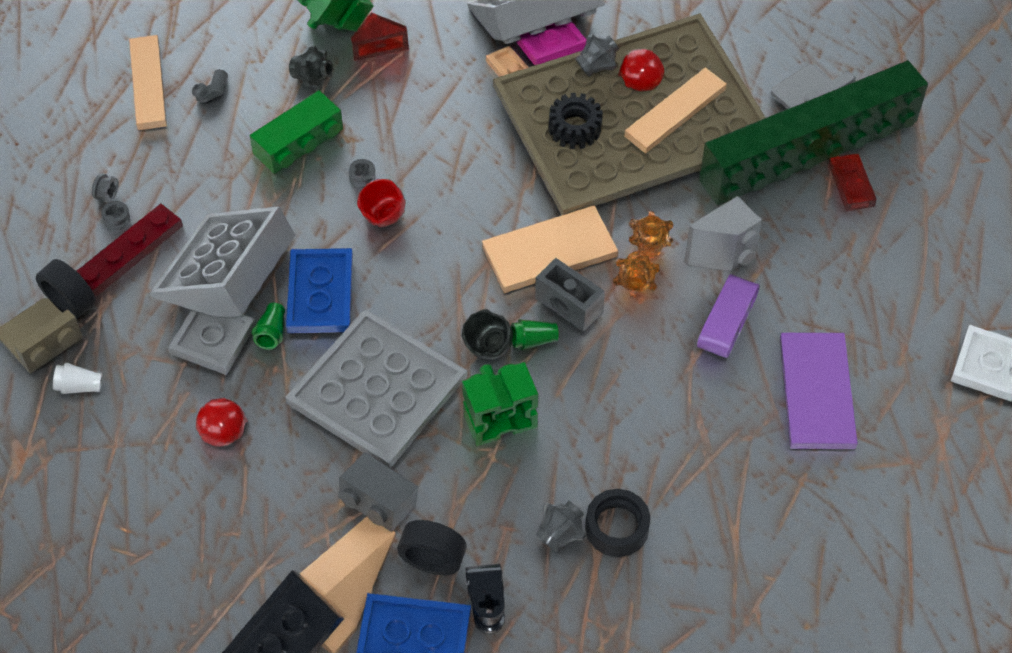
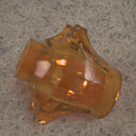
(651, 234)
(636, 273)

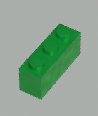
(296, 132)

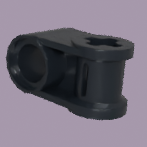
(486, 593)

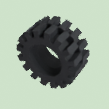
(580, 108)

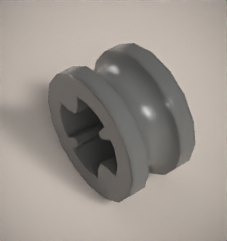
(361, 165)
(105, 187)
(115, 223)

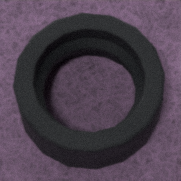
(65, 288)
(617, 499)
(432, 547)

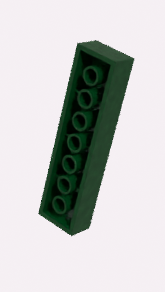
(812, 132)

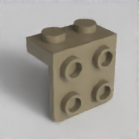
(40, 334)

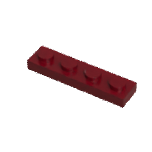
(130, 248)

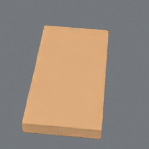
(573, 238)

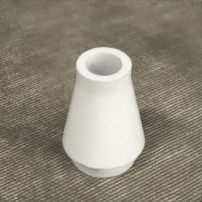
(75, 379)

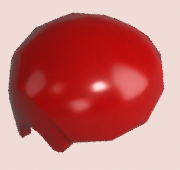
(641, 70)
(381, 202)
(220, 422)

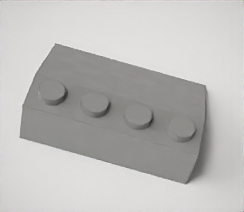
(510, 18)
(226, 261)

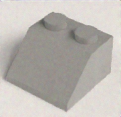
(724, 237)

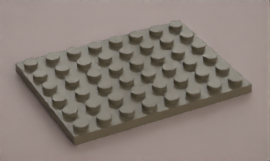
(613, 163)

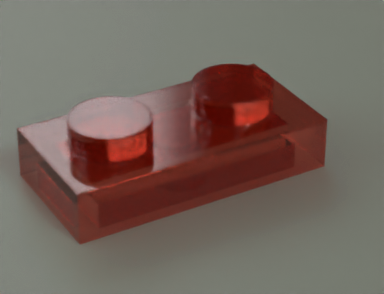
(852, 182)

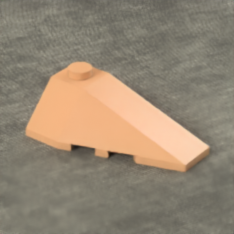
(348, 573)

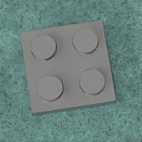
(211, 340)

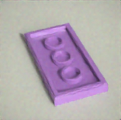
(818, 391)

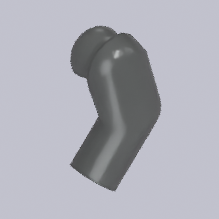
(215, 89)

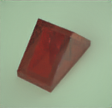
(378, 37)

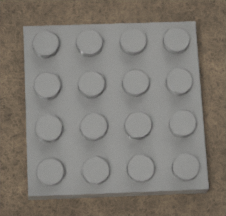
(376, 388)

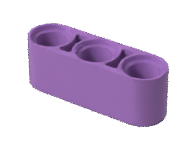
(728, 316)

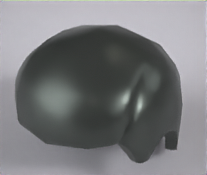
(487, 335)

